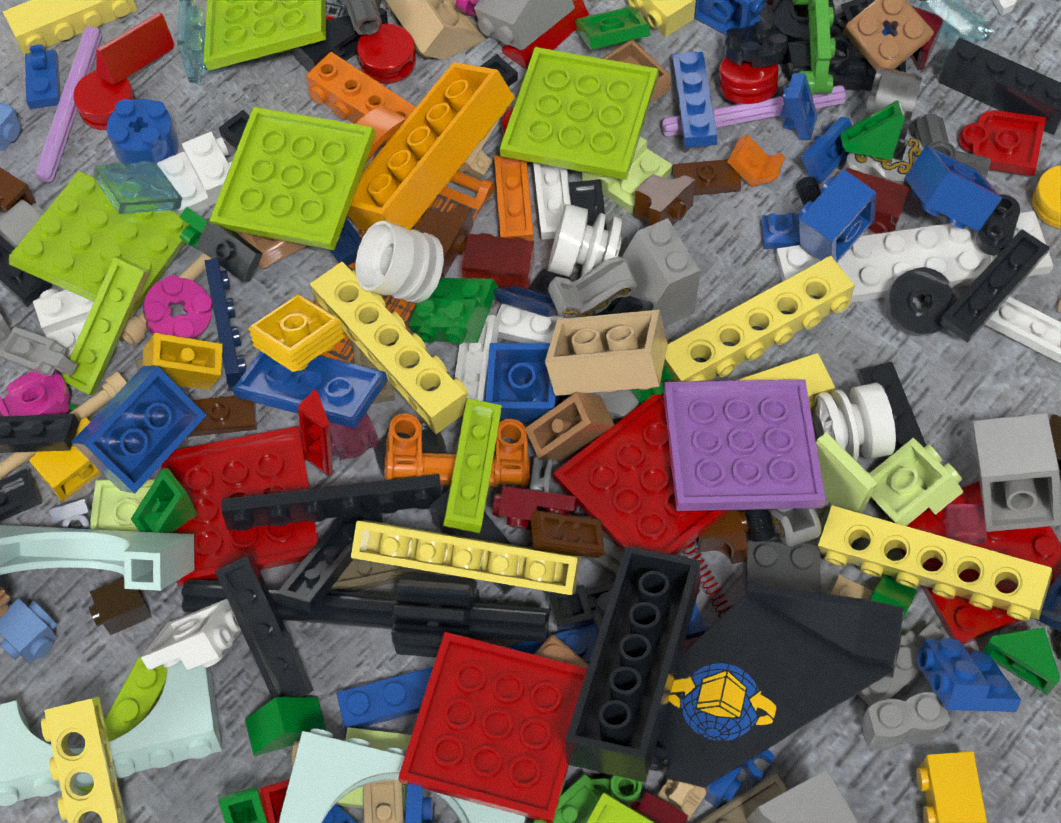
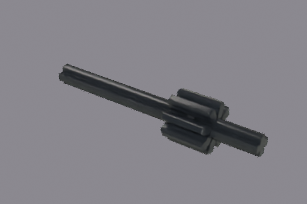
(417, 614)

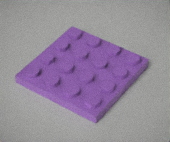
(742, 445)

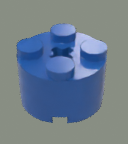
(142, 131)

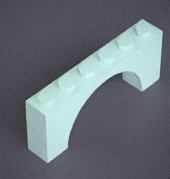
(143, 558)
(175, 730)
(332, 768)

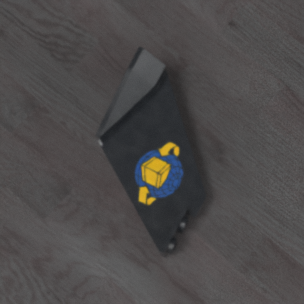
(768, 673)

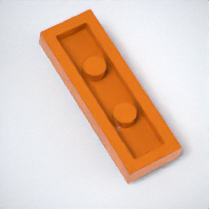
(513, 198)

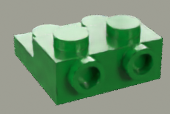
(454, 311)

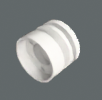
(583, 243)
(399, 262)
(858, 422)

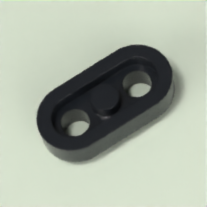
(999, 222)

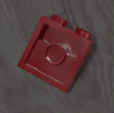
(519, 504)

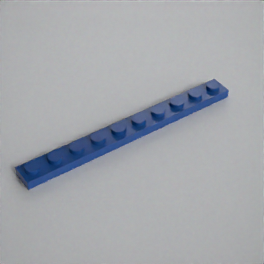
(404, 693)

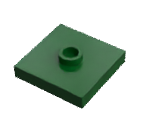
(612, 27)

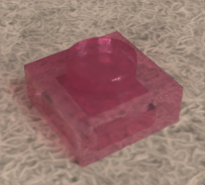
(965, 523)

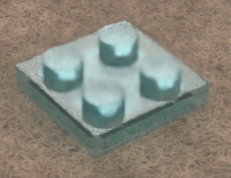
(967, 22)
(191, 39)
(137, 187)

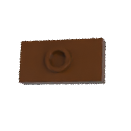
(710, 176)
(225, 416)
(567, 534)

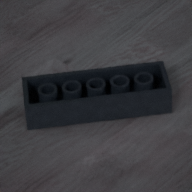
(633, 664)

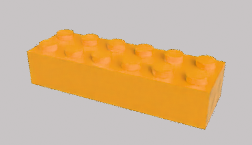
(430, 146)

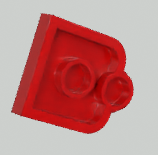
(1007, 139)

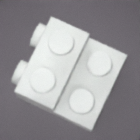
(198, 171)
(63, 316)
(194, 638)

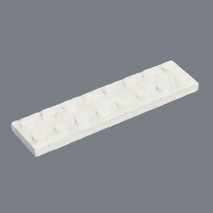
(883, 257)

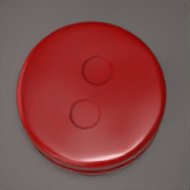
(387, 54)
(747, 84)
(98, 98)

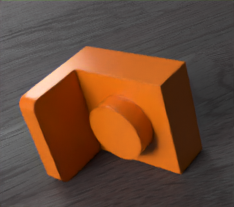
(754, 163)

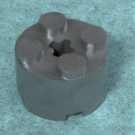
(892, 86)

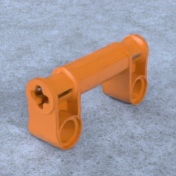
(406, 459)

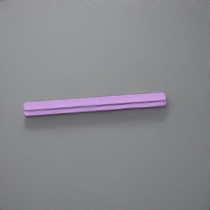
(66, 108)
(748, 112)

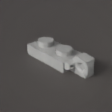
(36, 353)
(905, 669)

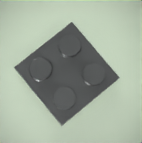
(784, 566)

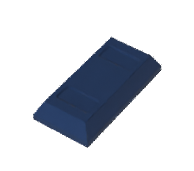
(526, 300)

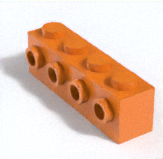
(351, 91)

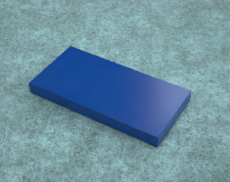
(343, 387)

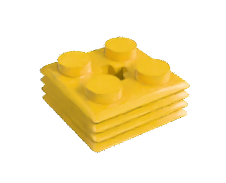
(296, 333)

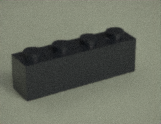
(1002, 83)

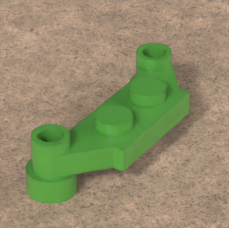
(821, 45)
(582, 797)

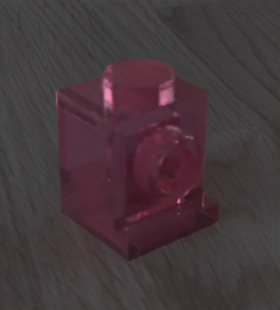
(353, 442)

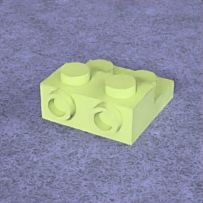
(643, 166)
(914, 482)

